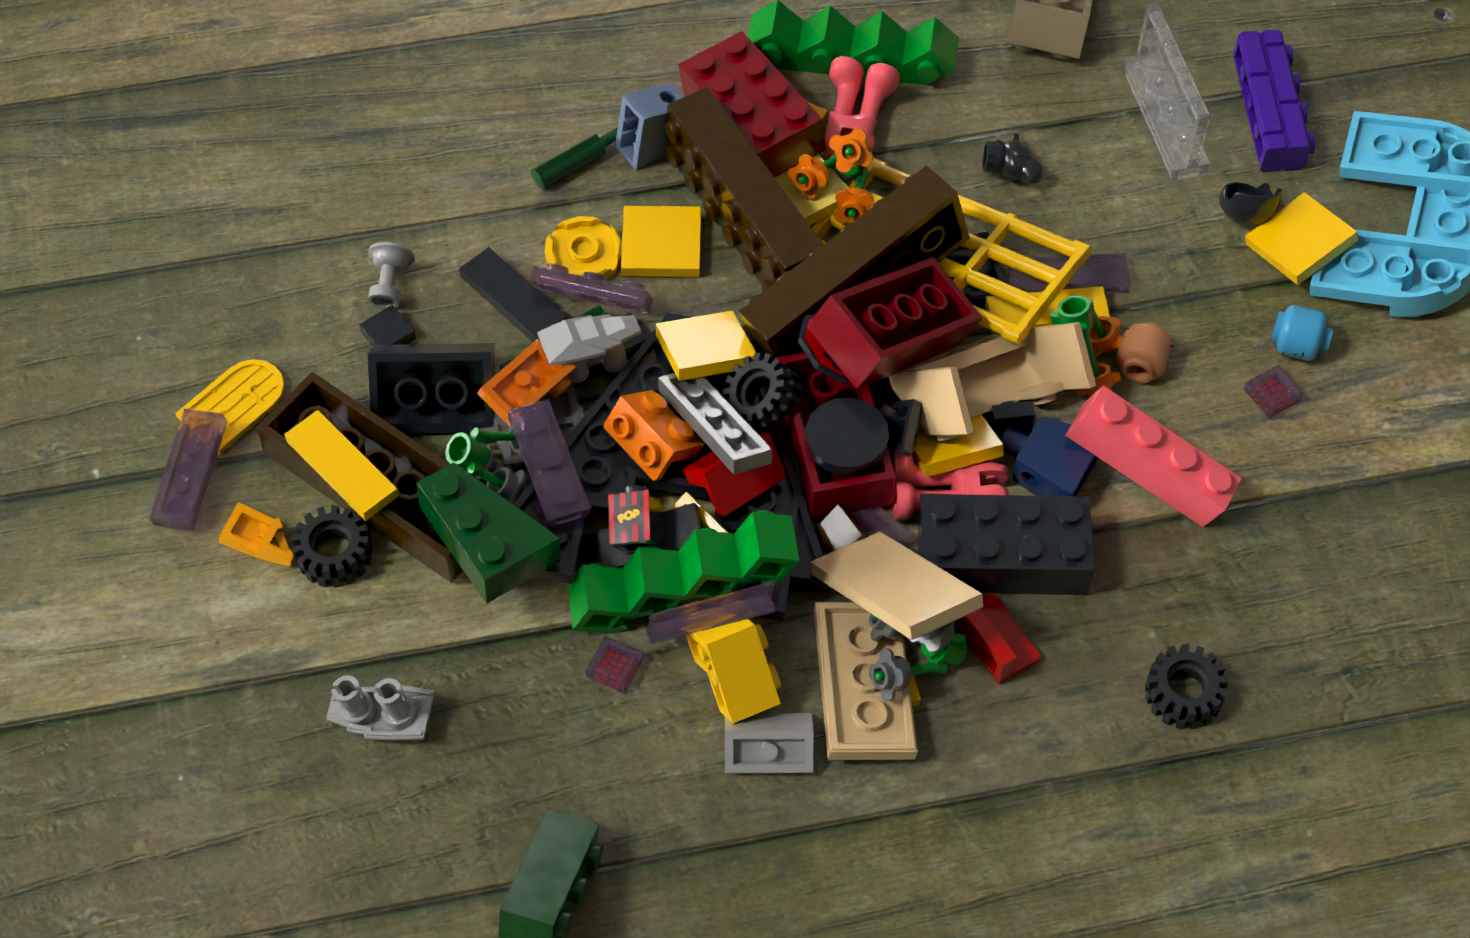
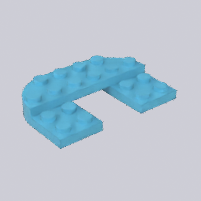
(1432, 261)

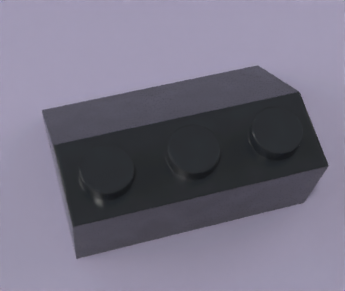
(431, 386)

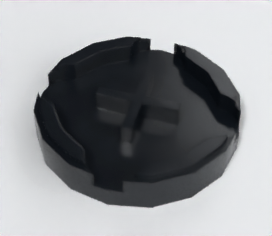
(846, 436)

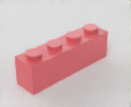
(1153, 456)

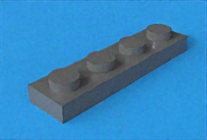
(716, 423)

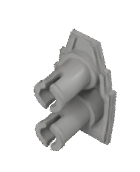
(588, 338)
(381, 711)

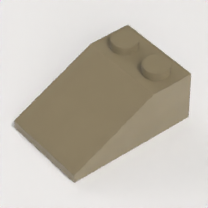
(1050, 26)

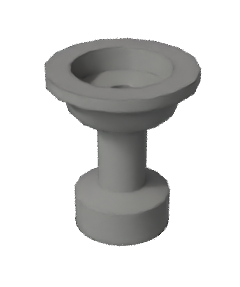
(390, 259)

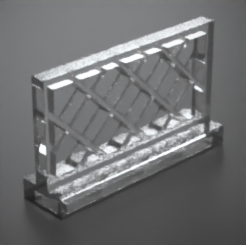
(1168, 97)

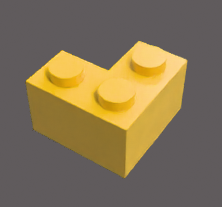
(737, 668)

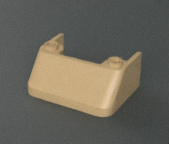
(992, 372)

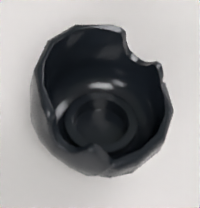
(1249, 204)

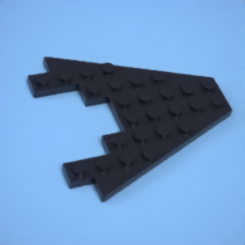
(608, 468)

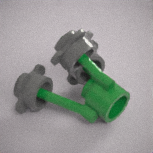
(477, 459)
(894, 674)

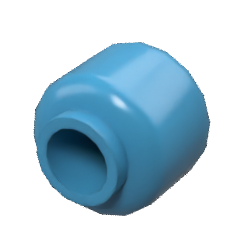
(1301, 332)

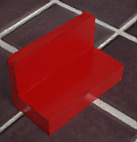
(732, 490)
(998, 640)

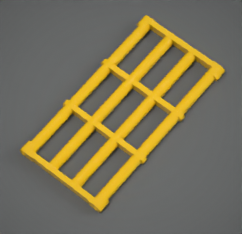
(991, 248)

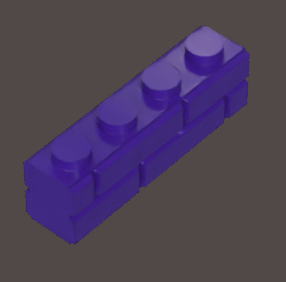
(1272, 101)

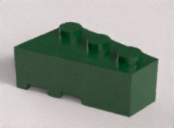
(485, 532)
(551, 878)

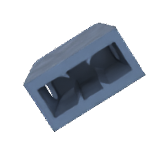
(641, 124)

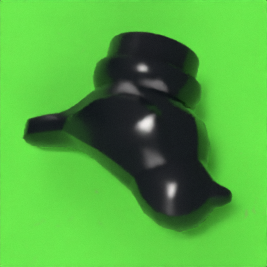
(1011, 160)

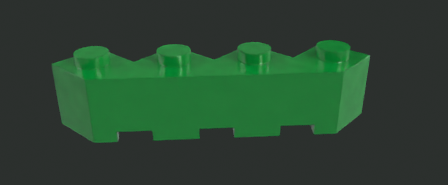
(813, 43)
(665, 579)

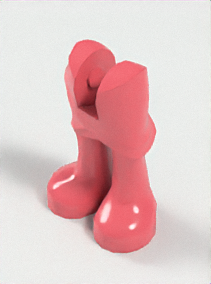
(847, 78)
(976, 479)

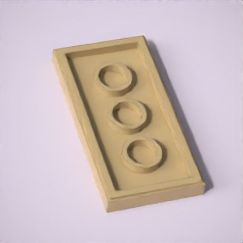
(896, 585)
(855, 715)

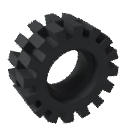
(778, 399)
(324, 527)
(1178, 707)

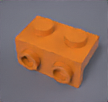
(525, 382)
(651, 432)

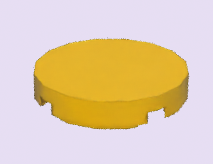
(585, 246)

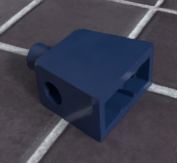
(1048, 459)

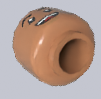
(1144, 352)

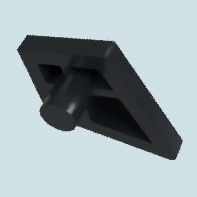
(903, 424)

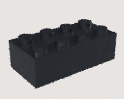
(1010, 541)

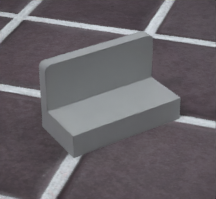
(770, 744)

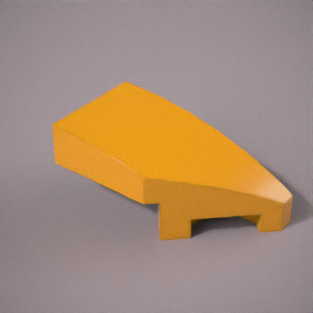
(256, 535)

